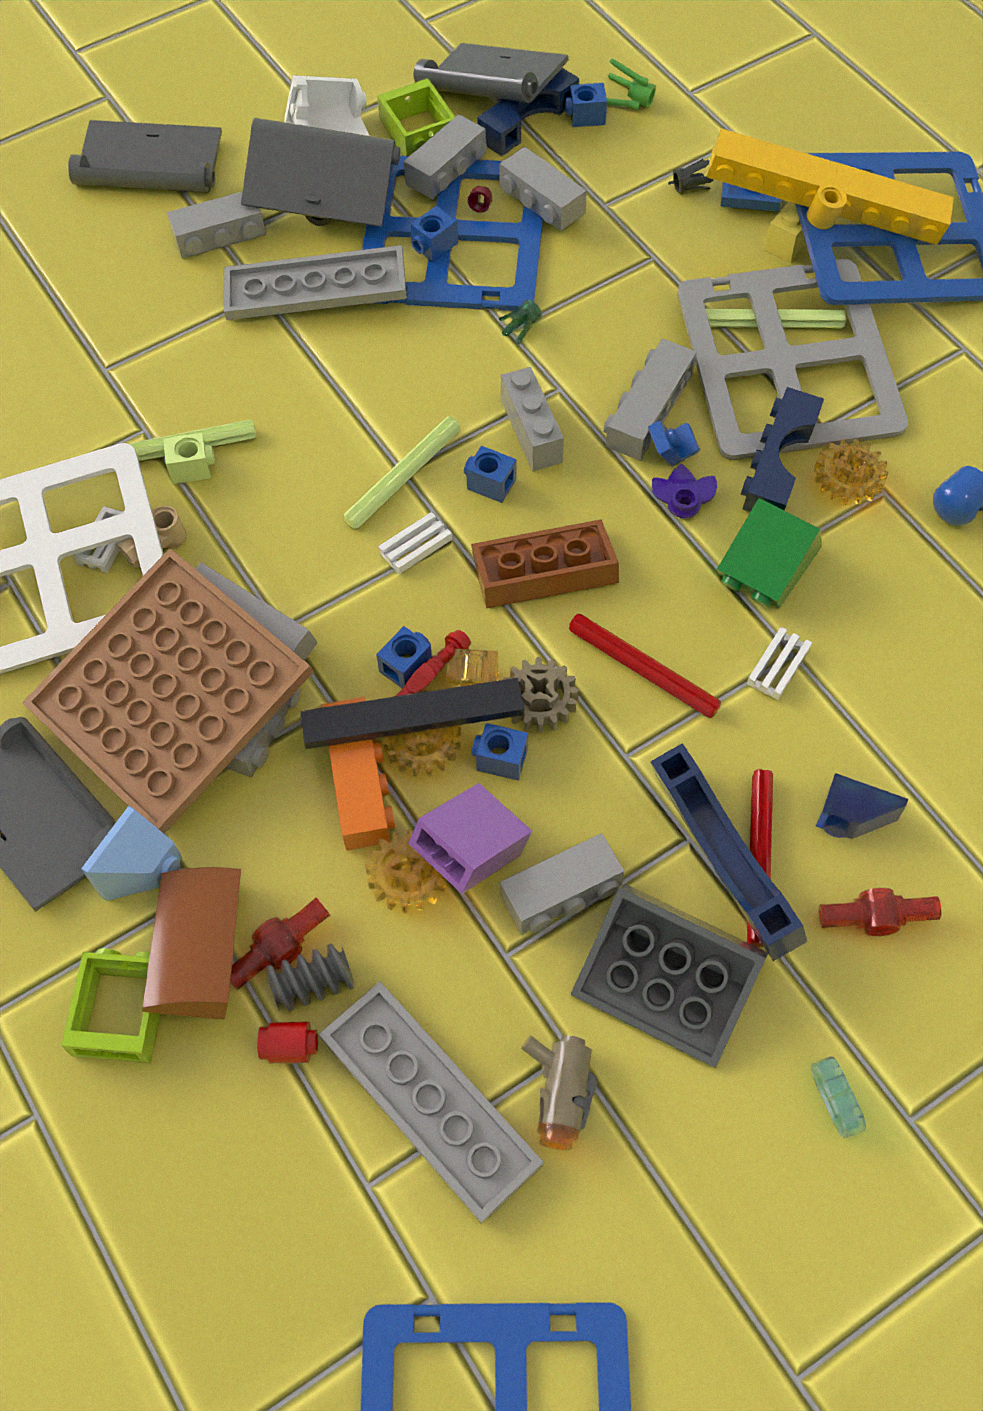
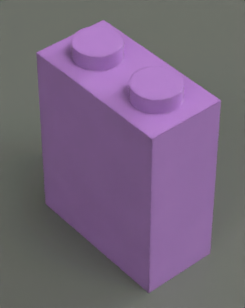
(469, 837)

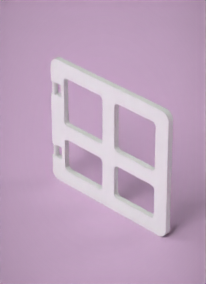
(46, 549)

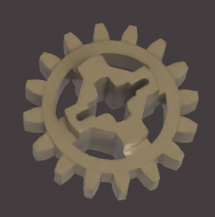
(540, 696)

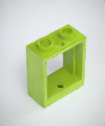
(421, 98)
(96, 1045)

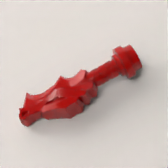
(428, 671)

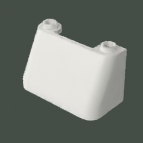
(326, 103)

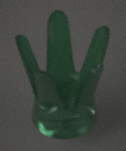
(526, 314)

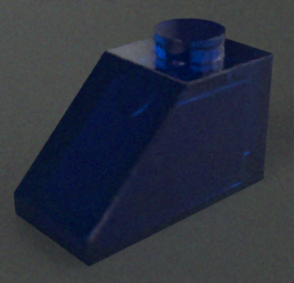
(857, 808)

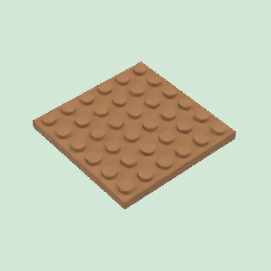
(167, 689)

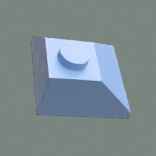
(131, 858)

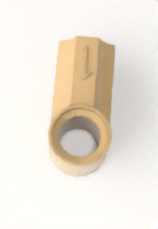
(169, 537)

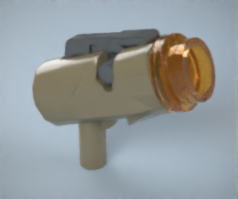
(567, 1089)

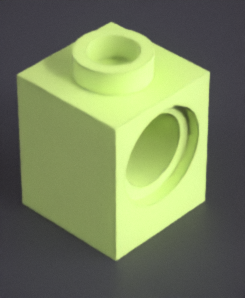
(188, 458)

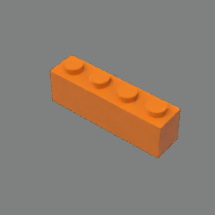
(360, 790)

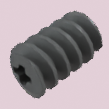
(310, 977)

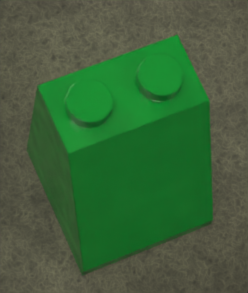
(769, 554)

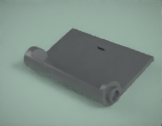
(492, 72)
(147, 156)
(300, 165)
(44, 816)

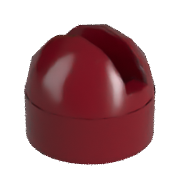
(474, 199)

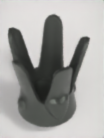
(685, 179)

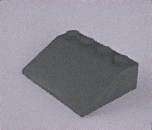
(669, 974)

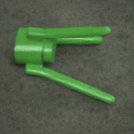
(640, 90)

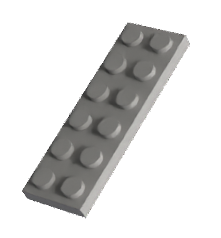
(314, 282)
(431, 1102)

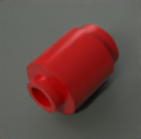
(287, 1042)

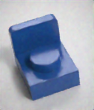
(675, 443)

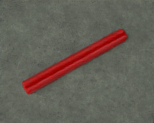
(645, 665)
(761, 829)

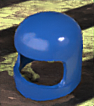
(960, 496)

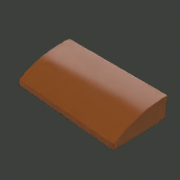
(545, 563)
(193, 943)

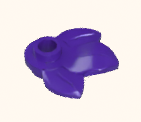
(684, 489)

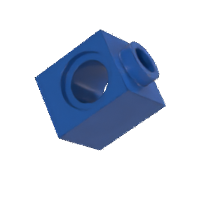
(587, 105)
(434, 233)
(490, 473)
(403, 642)
(506, 764)

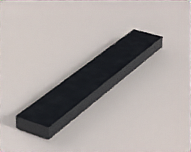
(411, 713)

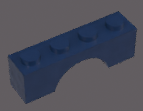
(505, 118)
(793, 424)

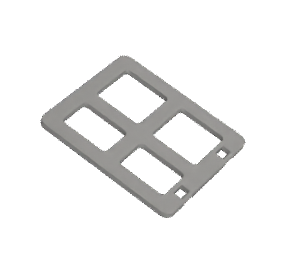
(783, 359)

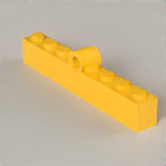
(829, 188)

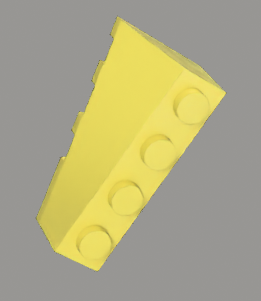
(785, 233)

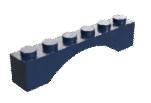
(738, 869)

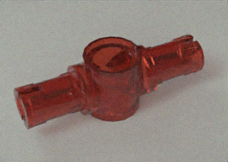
(879, 912)
(277, 941)

